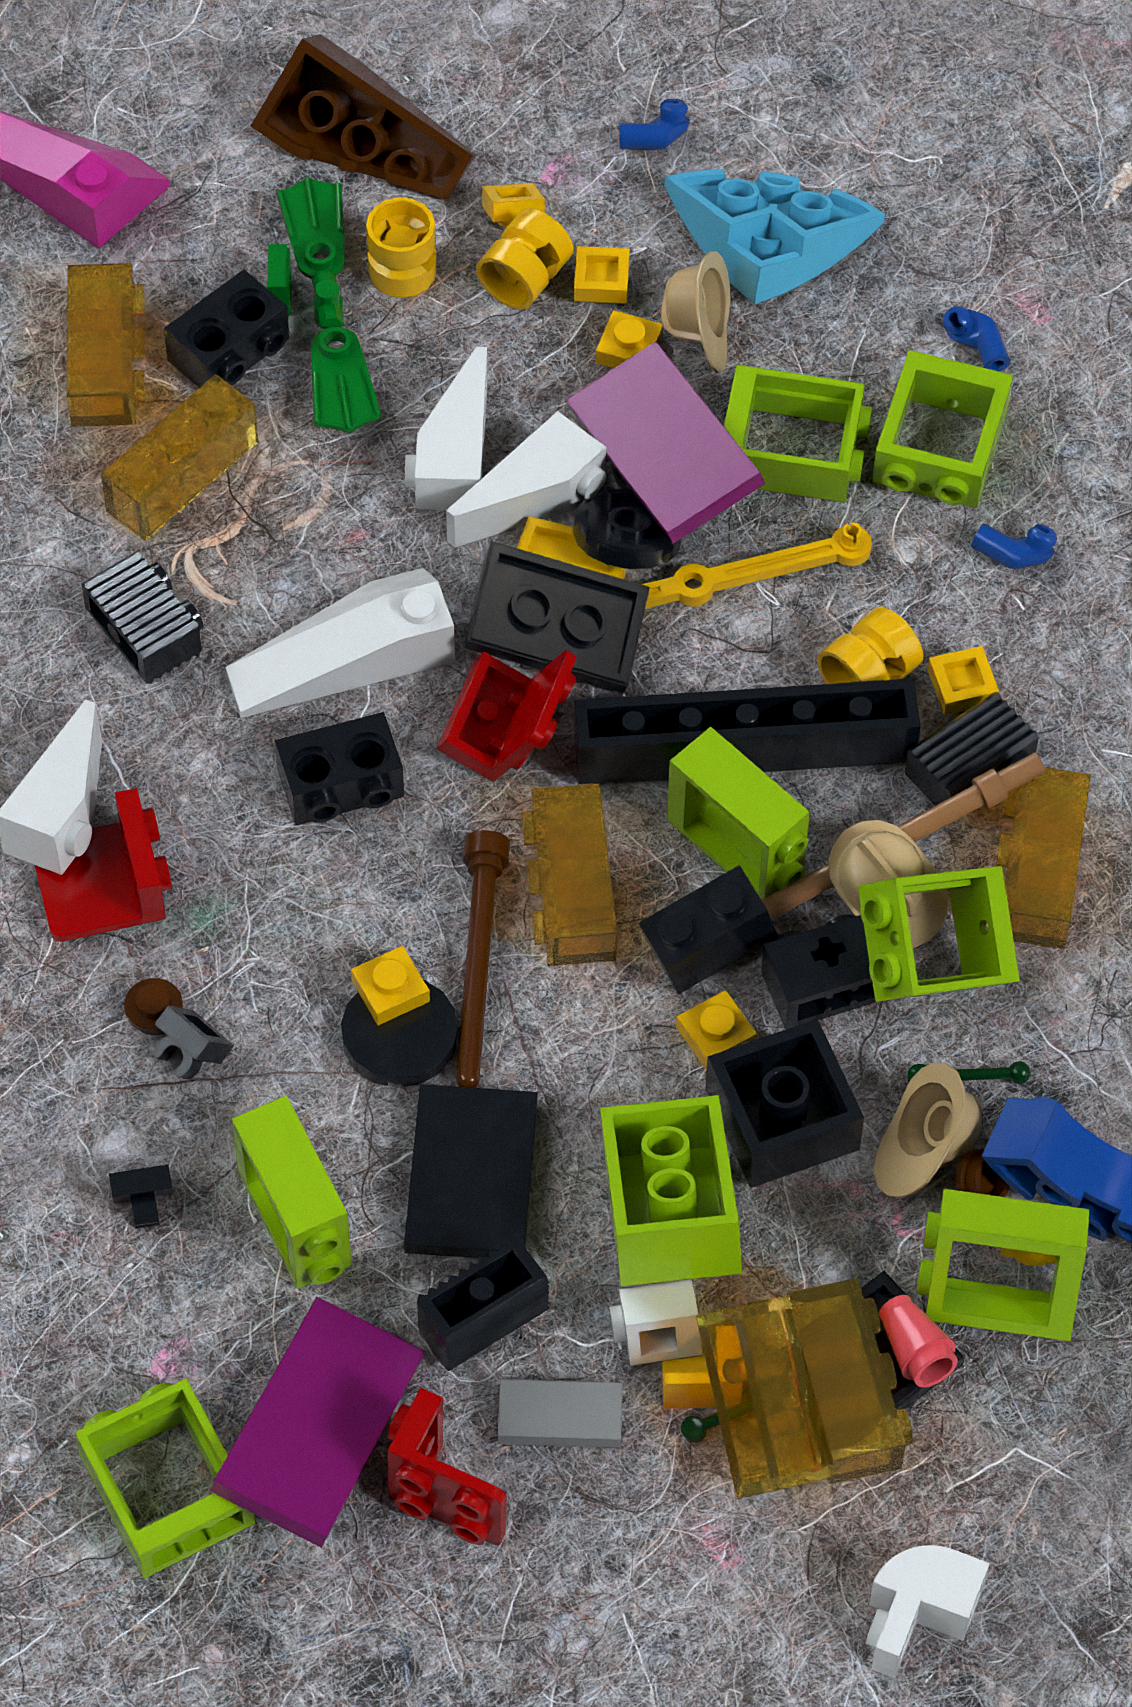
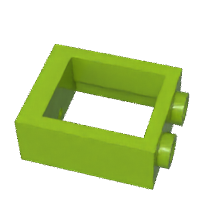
(953, 388)
(805, 398)
(737, 813)
(975, 899)
(292, 1193)
(1008, 1225)
(186, 1529)

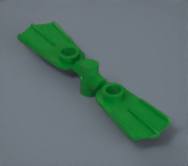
(340, 376)

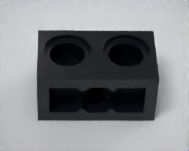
(227, 331)
(335, 757)

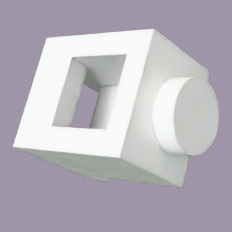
(657, 1322)

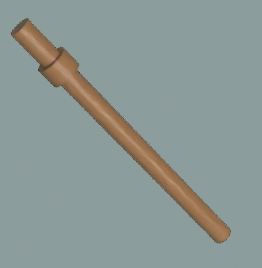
(987, 791)

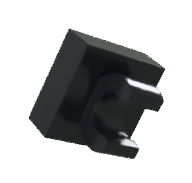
(194, 1038)
(141, 1188)

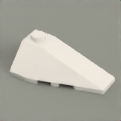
(360, 640)

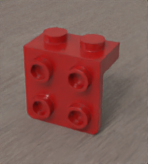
(505, 714)
(113, 881)
(435, 1489)

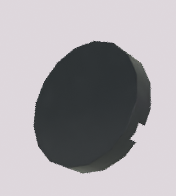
(622, 532)
(404, 1048)

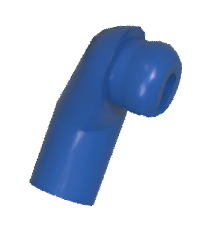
(660, 132)
(979, 333)
(1019, 552)

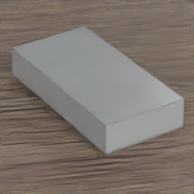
(560, 1413)

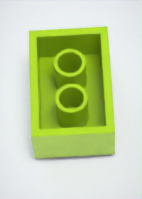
(670, 1191)

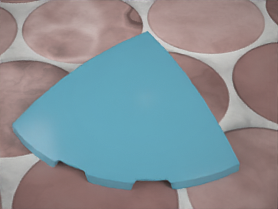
(770, 227)

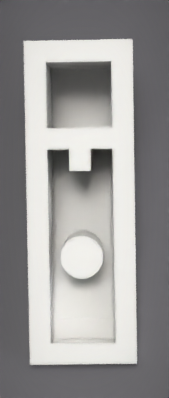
(452, 440)
(537, 480)
(54, 805)

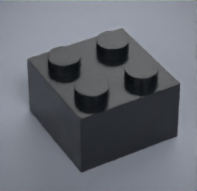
(785, 1103)

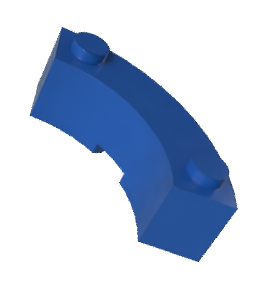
(1051, 1154)

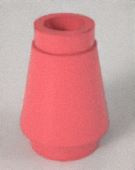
(918, 1343)

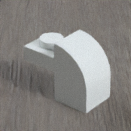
(925, 1588)

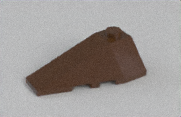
(351, 118)

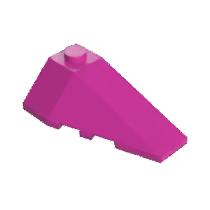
(76, 178)

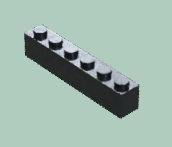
(769, 726)

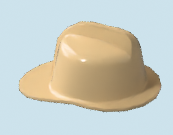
(698, 307)
(880, 852)
(928, 1132)

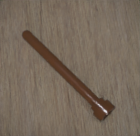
(485, 856)

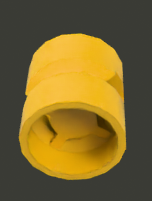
(401, 247)
(524, 259)
(876, 650)

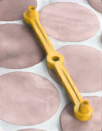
(848, 546)

